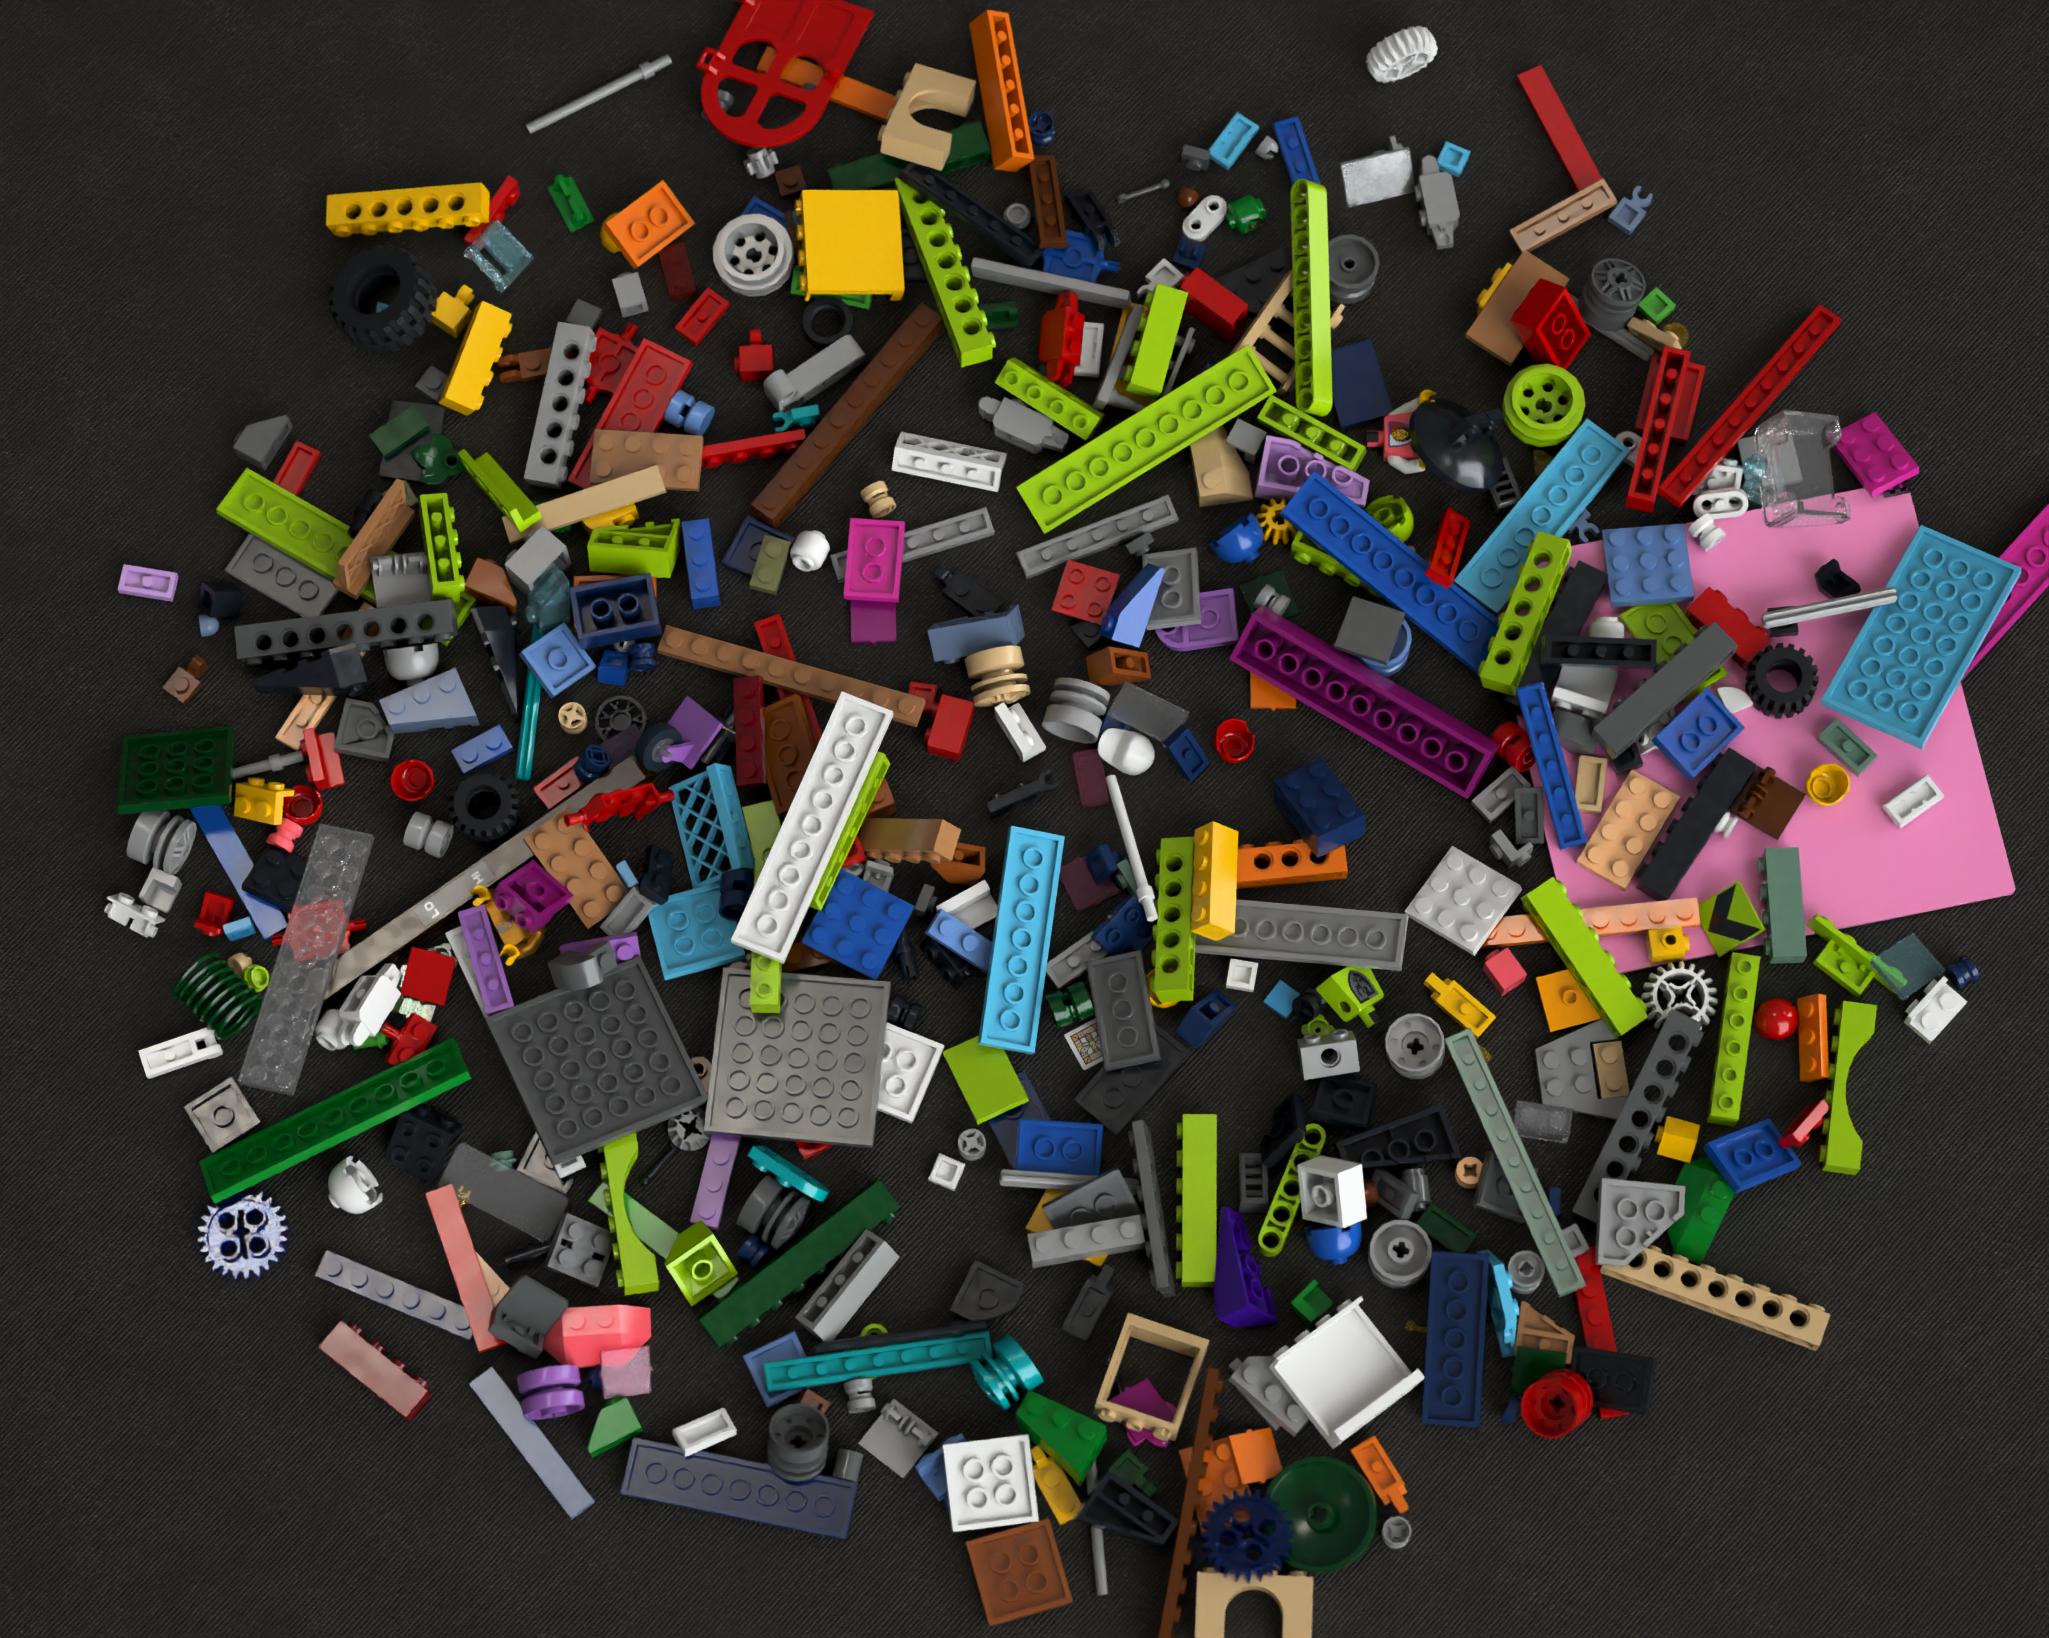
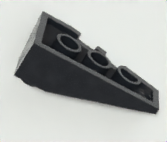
(500, 641)
(335, 674)

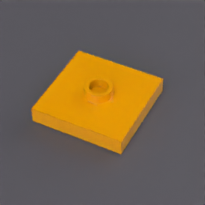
(1564, 1001)

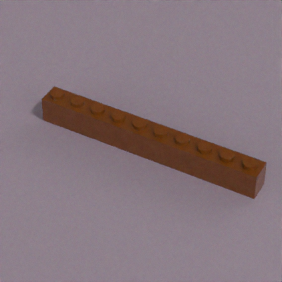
(847, 416)

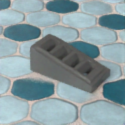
(1506, 505)
(1252, 1200)

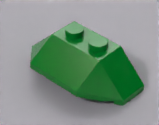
(1704, 1208)

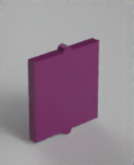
(873, 622)
(1146, 1400)

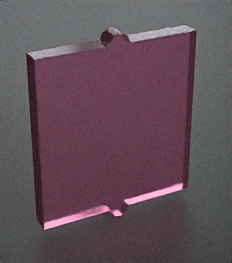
(1082, 886)
(625, 1372)

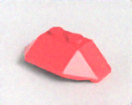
(588, 1330)

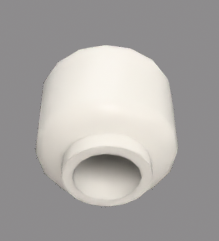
(809, 550)
(1606, 627)
(328, 1029)

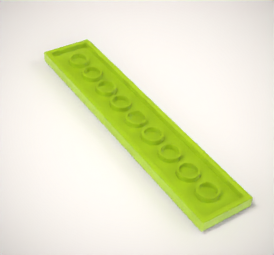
(1146, 439)
(301, 531)

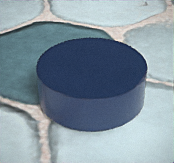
(1511, 1410)

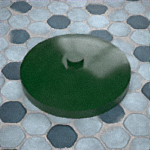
(1329, 1512)

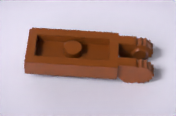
(532, 365)

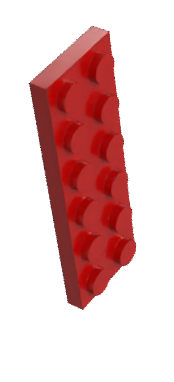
(638, 400)

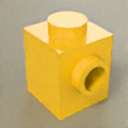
(1666, 944)
(1677, 1139)

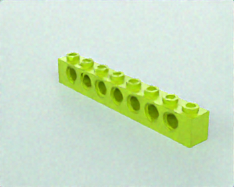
(968, 348)

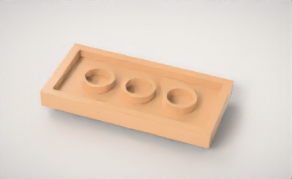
(1628, 830)

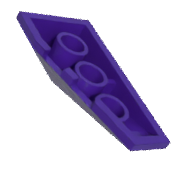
(1237, 1285)

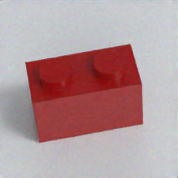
(950, 727)

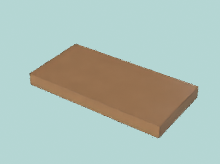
(1493, 326)

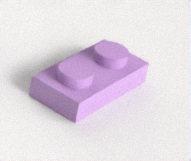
(148, 582)

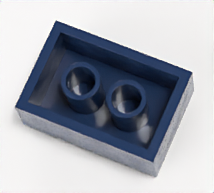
(615, 611)
(1319, 807)

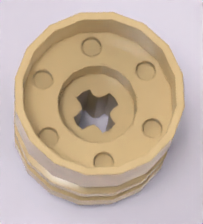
(997, 674)

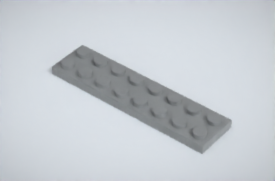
(1313, 935)

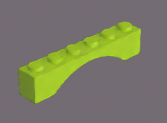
(1842, 1143)
(637, 1263)

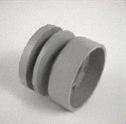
(1076, 710)
(161, 840)
(1404, 1034)

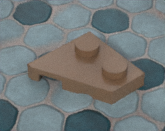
(1542, 1333)

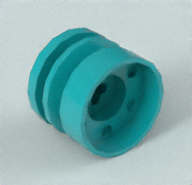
(1005, 1372)

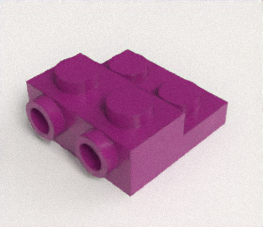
(531, 896)

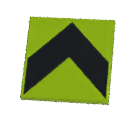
(1729, 919)

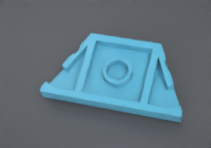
(1501, 1304)

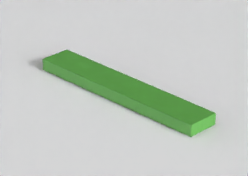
(650, 1230)

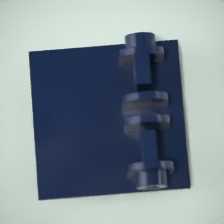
(1126, 928)

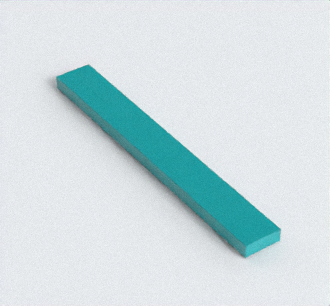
(875, 1362)

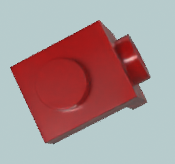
(214, 913)

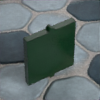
(1533, 1364)

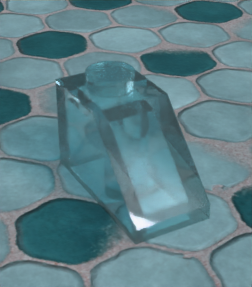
(549, 601)

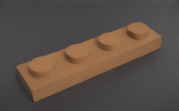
(1563, 216)

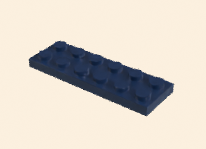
(1455, 1339)

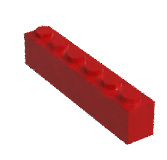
(1658, 429)

